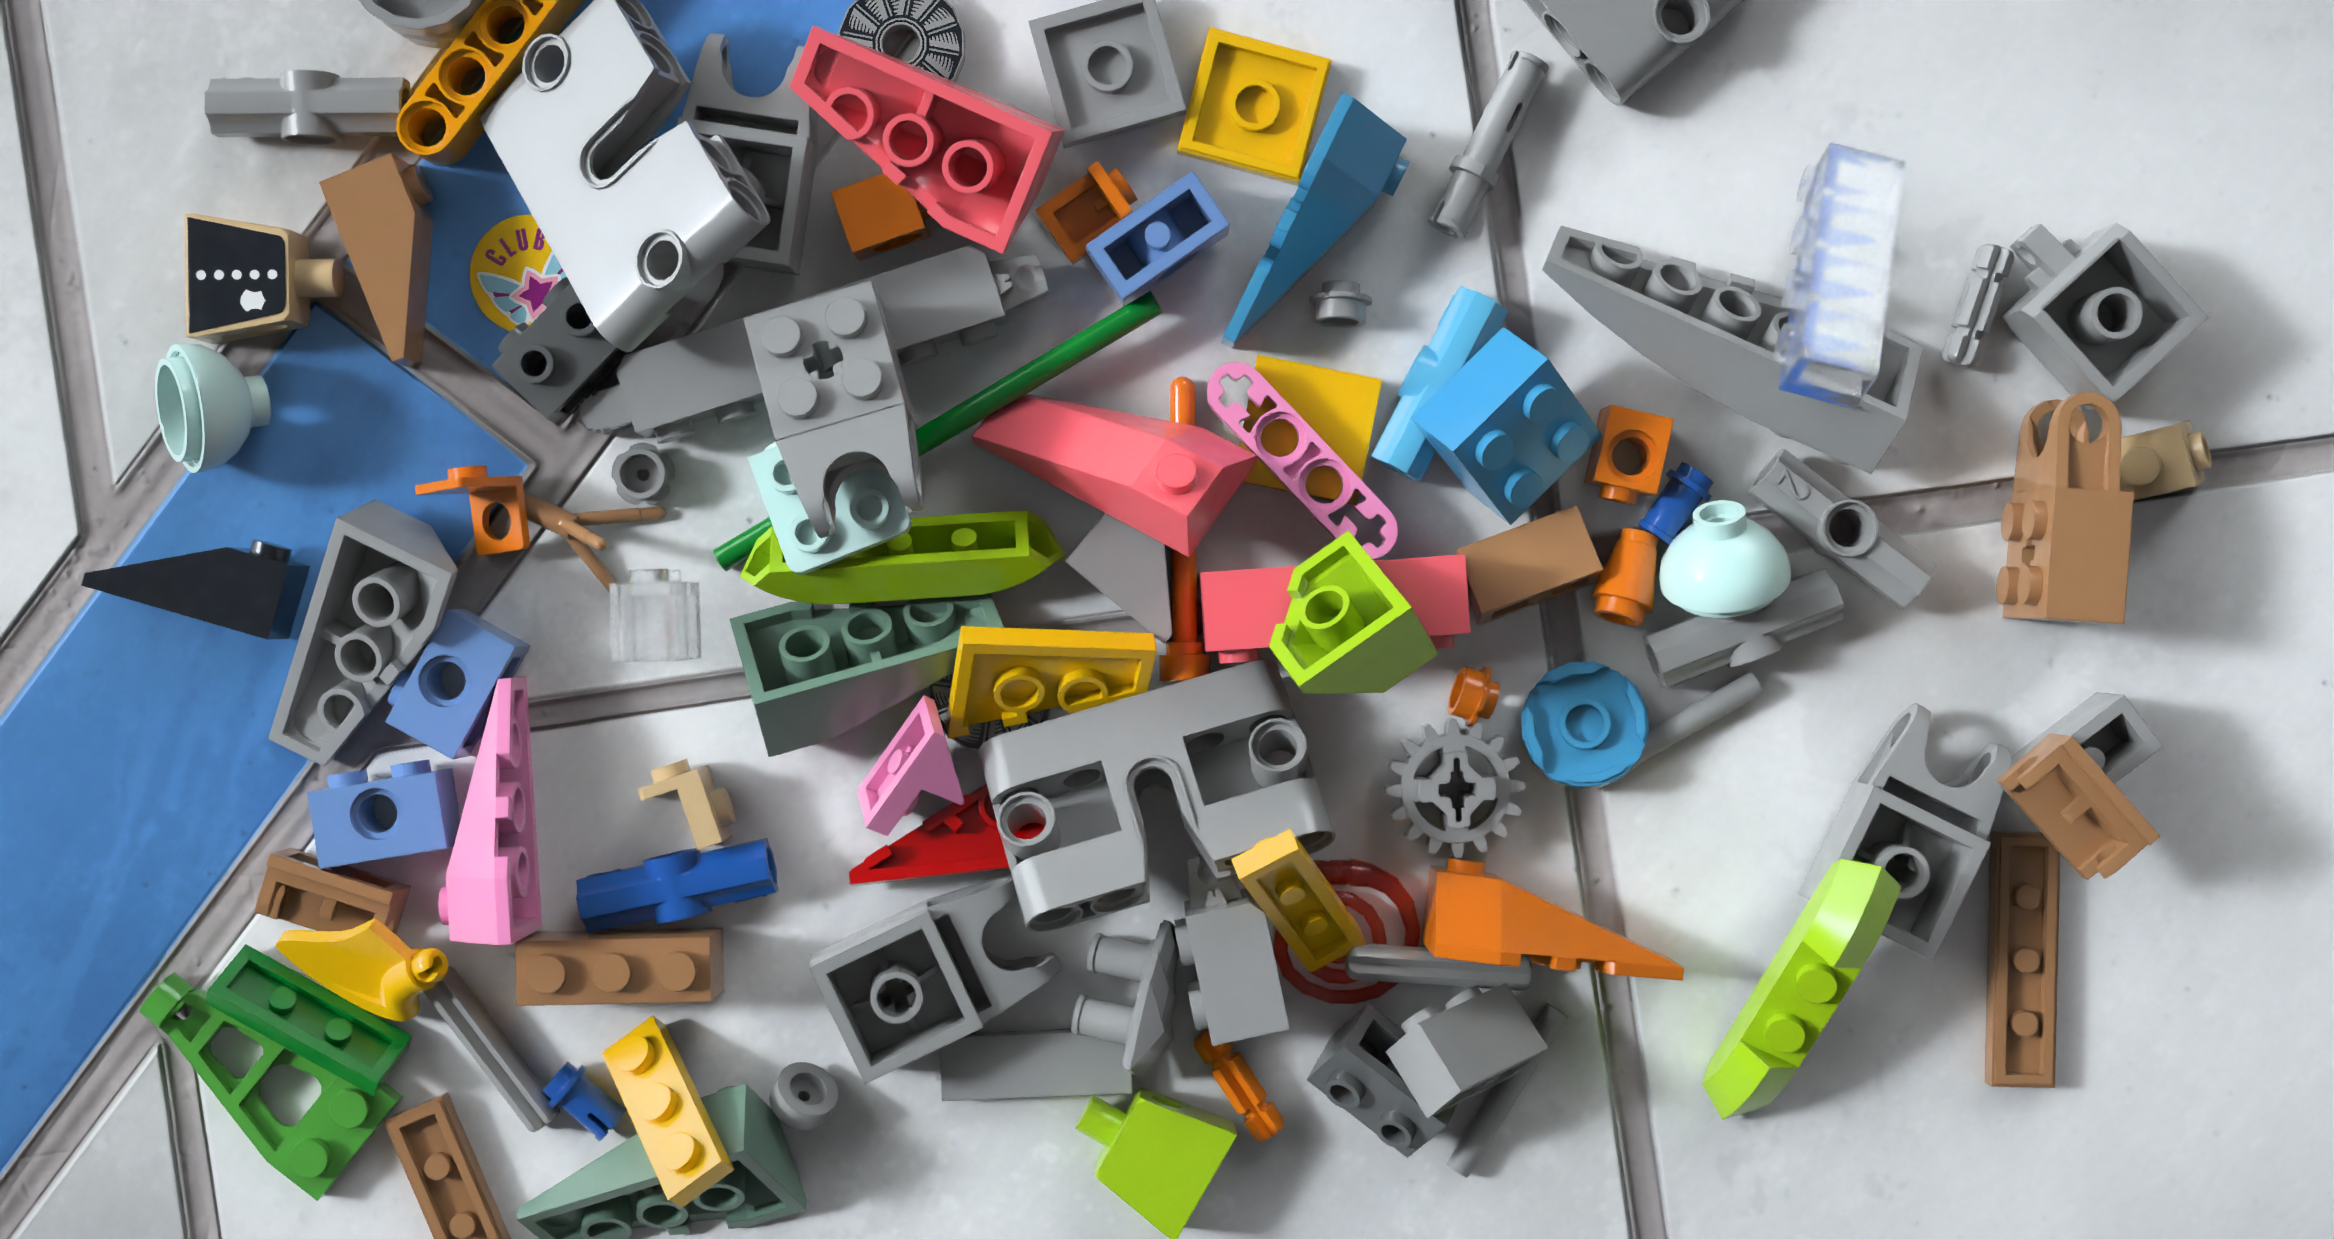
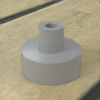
(803, 1096)

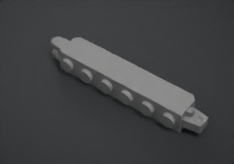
(715, 369)

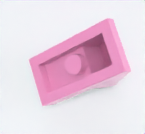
(911, 763)

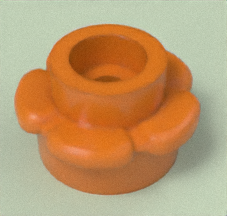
(1473, 695)

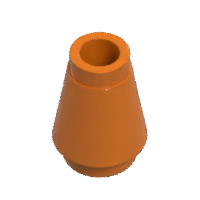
(1628, 580)

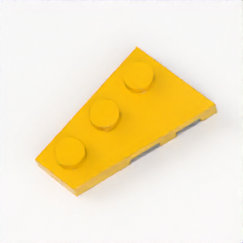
(1034, 670)

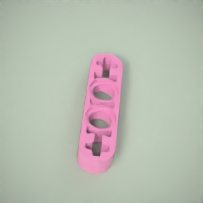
(1308, 455)

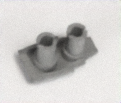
(1146, 1026)

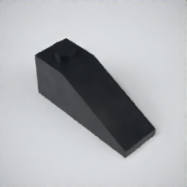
(227, 586)

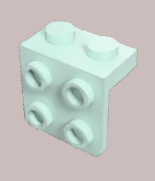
(866, 514)

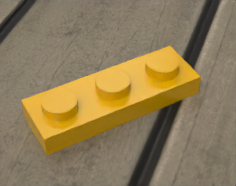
(1298, 900)
(667, 1112)

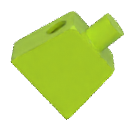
(1157, 1154)

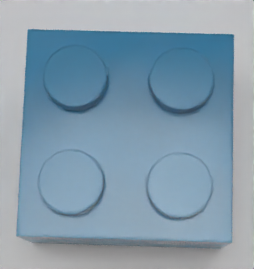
(1507, 425)

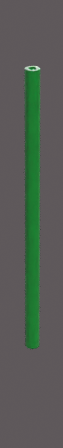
(992, 398)

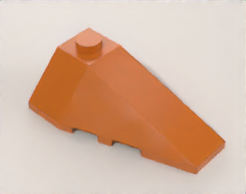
(1495, 922)

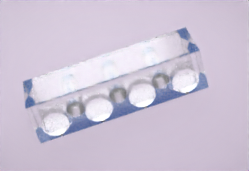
(1840, 275)

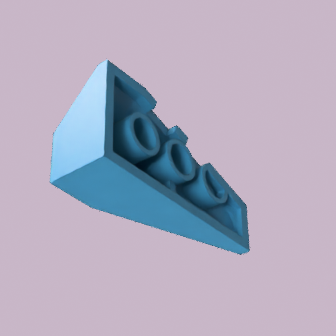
(1338, 188)

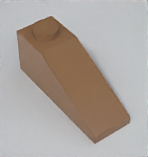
(389, 242)

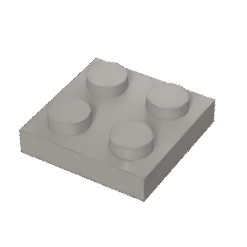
(1107, 68)

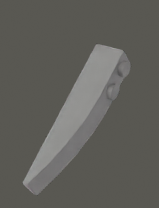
(1724, 344)

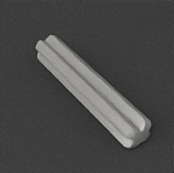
(1419, 966)
(492, 1050)

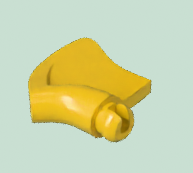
(367, 967)

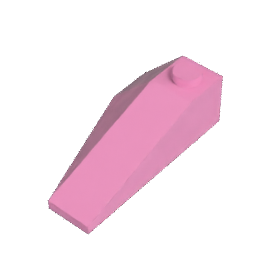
(494, 862)

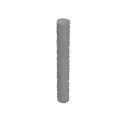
(1700, 715)
(1502, 1099)

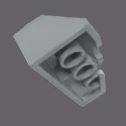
(366, 622)

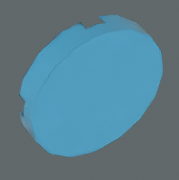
(1584, 725)

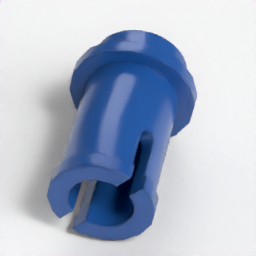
(1676, 502)
(583, 1100)

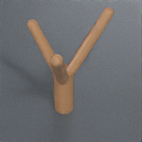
(571, 528)

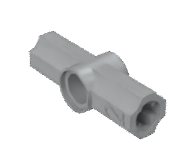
(305, 106)
(1874, 551)
(1709, 643)

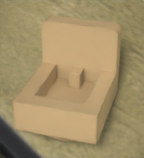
(2163, 460)
(706, 808)

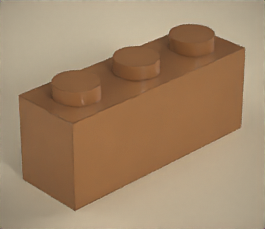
(619, 966)

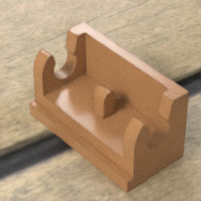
(1529, 565)
(2077, 807)
(327, 897)

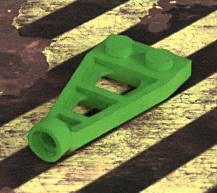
(326, 1136)

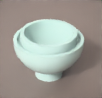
(206, 406)
(1724, 564)

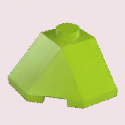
(1348, 625)

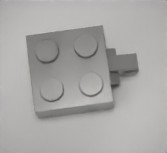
(2098, 309)
(1233, 957)

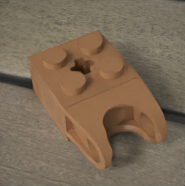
(2067, 519)

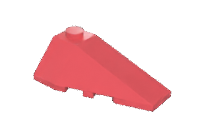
(946, 144)
(1134, 467)

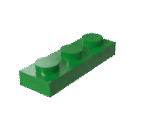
(308, 1019)

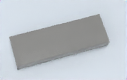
(1031, 1066)

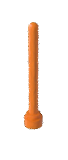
(1184, 654)

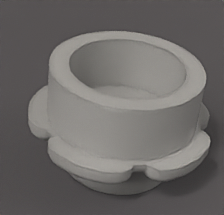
(1340, 304)
(626, 470)

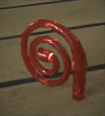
(1357, 874)

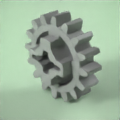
(1481, 787)

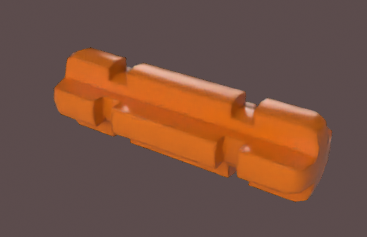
(1240, 1087)

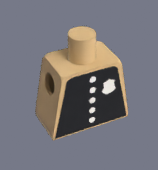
(250, 279)

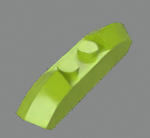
(931, 561)
(1801, 987)

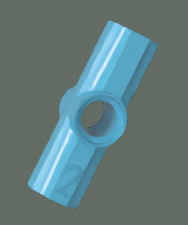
(1462, 331)

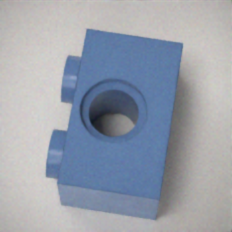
(1158, 239)
(424, 707)
(346, 820)

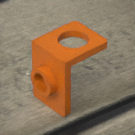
(483, 495)

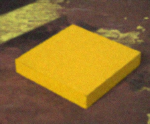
(1254, 106)
(1333, 404)

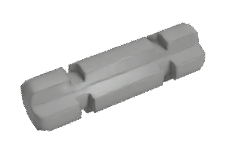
(1978, 305)

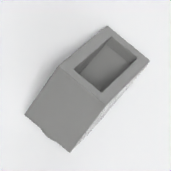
(1128, 571)

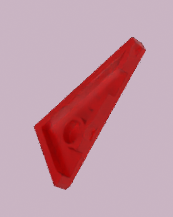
(946, 844)

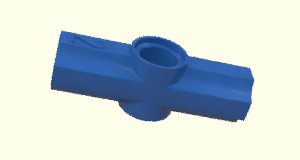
(677, 885)

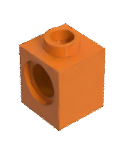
(879, 216)
(1650, 436)

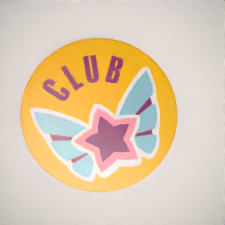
(513, 272)

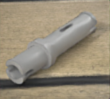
(1476, 169)

